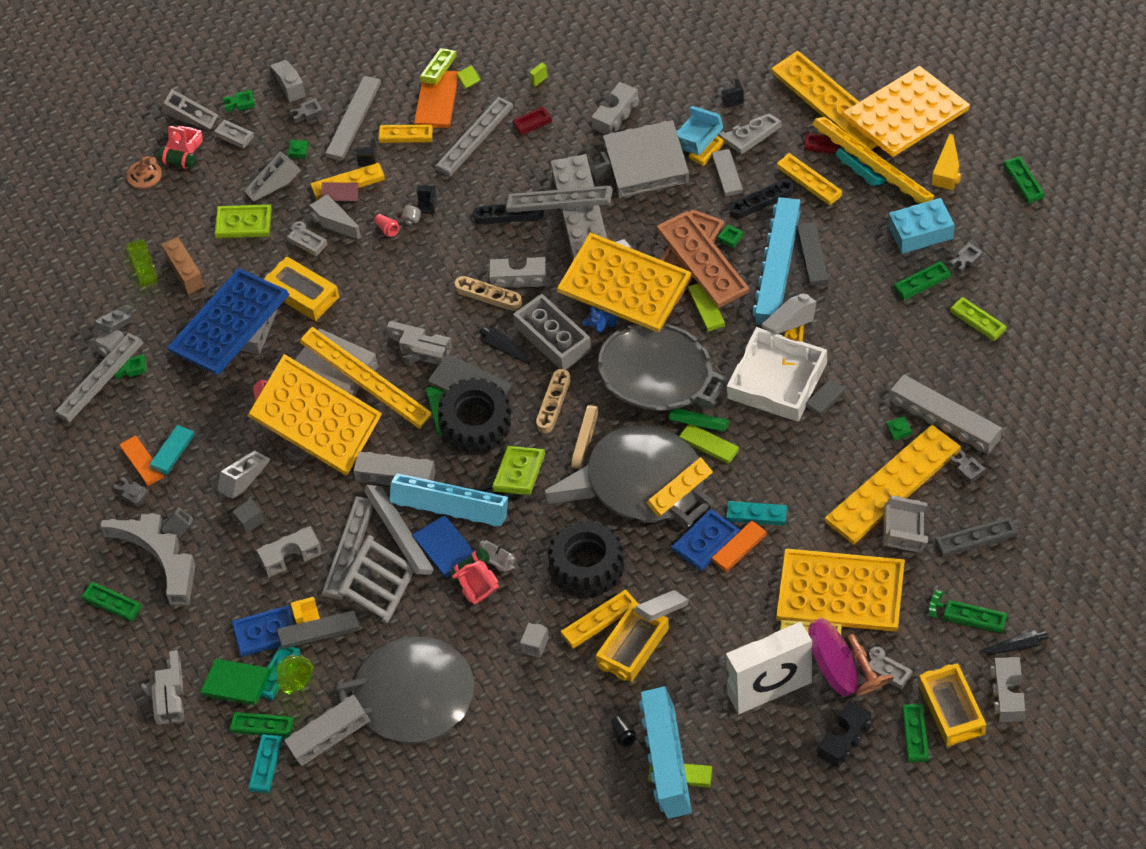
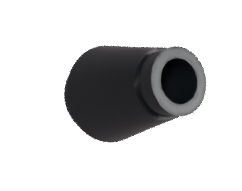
(624, 733)

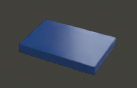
(705, 539)
(443, 545)
(259, 631)

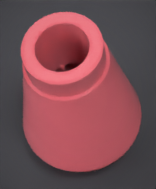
(387, 225)

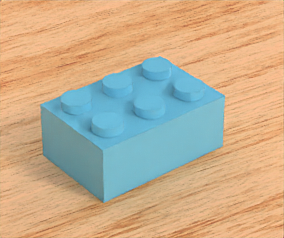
(921, 225)

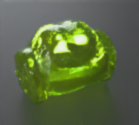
(294, 673)

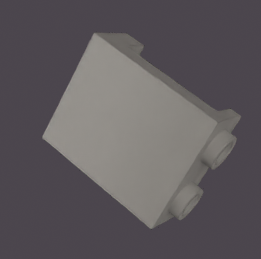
(904, 524)

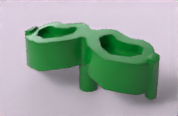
(935, 602)

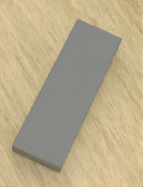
(727, 172)
(661, 605)

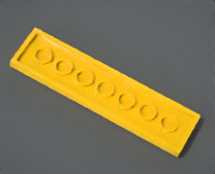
(819, 92)
(897, 478)

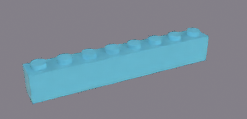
(778, 258)

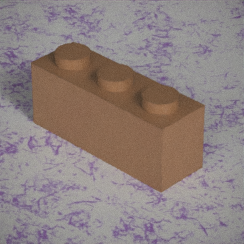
(182, 265)

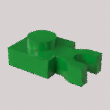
(242, 101)
(132, 367)

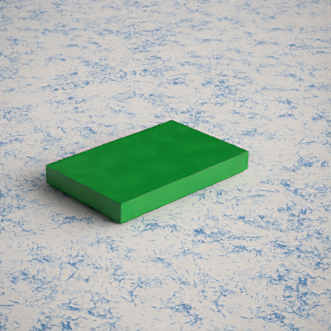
(235, 682)

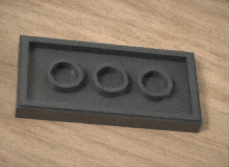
(453, 369)

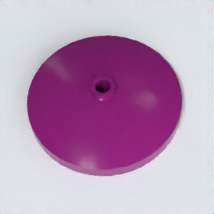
(833, 657)

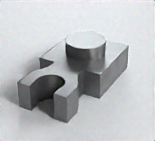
(307, 110)
(966, 256)
(967, 468)
(132, 493)

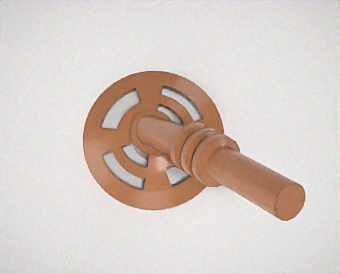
(144, 173)
(872, 680)

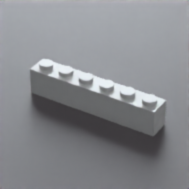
(946, 414)

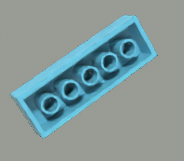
(665, 753)

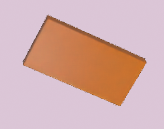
(437, 101)

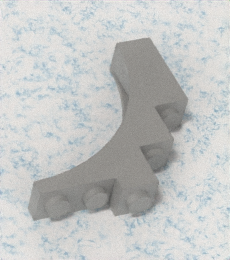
(164, 547)

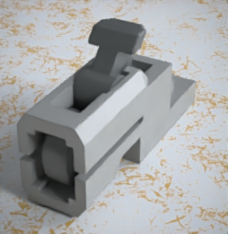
(417, 345)
(166, 690)

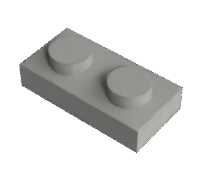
(234, 134)

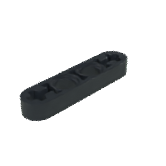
(759, 196)
(507, 217)

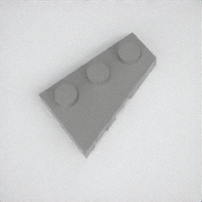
(747, 136)

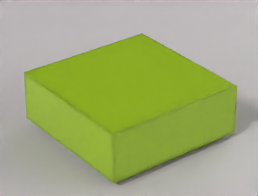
(538, 74)
(468, 77)

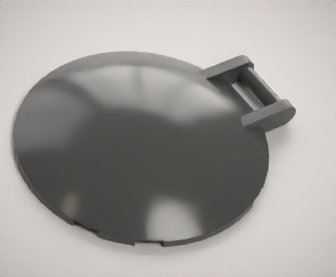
(658, 368)
(635, 465)
(412, 689)

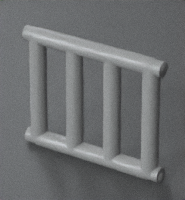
(353, 574)

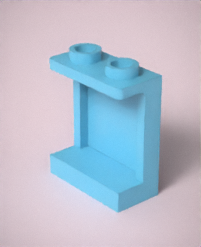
(699, 130)

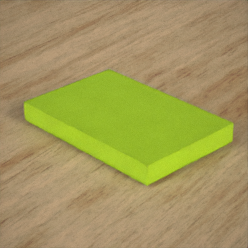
(243, 221)
(518, 470)

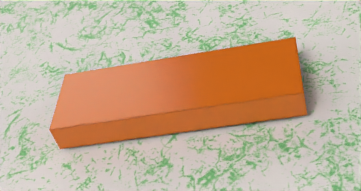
(140, 460)
(739, 546)

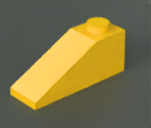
(947, 168)

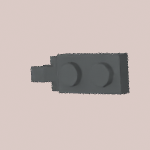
(114, 319)

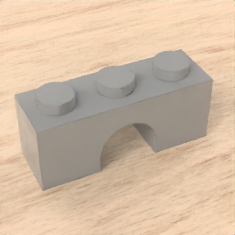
(623, 99)
(530, 276)
(302, 543)
(1009, 705)

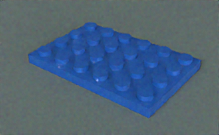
(228, 321)

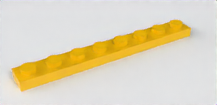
(870, 158)
(366, 377)

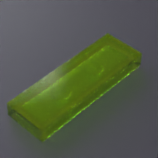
(142, 263)

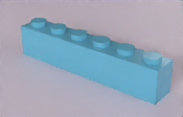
(448, 499)

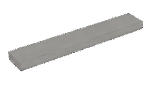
(353, 118)
(474, 136)
(559, 199)
(98, 377)
(398, 530)
(348, 545)

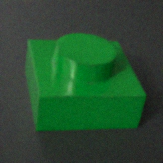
(298, 149)
(730, 236)
(899, 428)

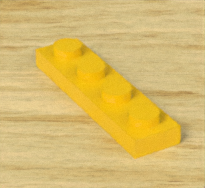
(362, 176)
(809, 179)
(679, 487)
(597, 619)

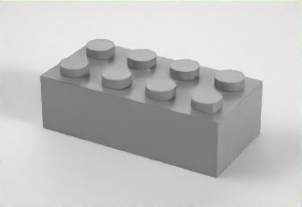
(552, 332)

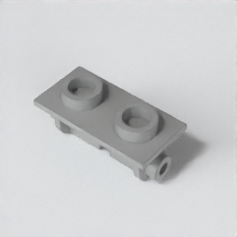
(502, 561)

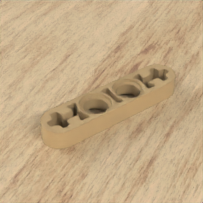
(486, 296)
(550, 400)
(585, 437)

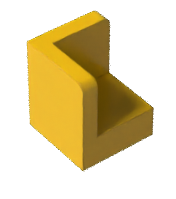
(305, 610)

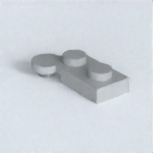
(306, 239)
(885, 666)

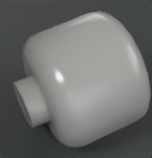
(411, 215)

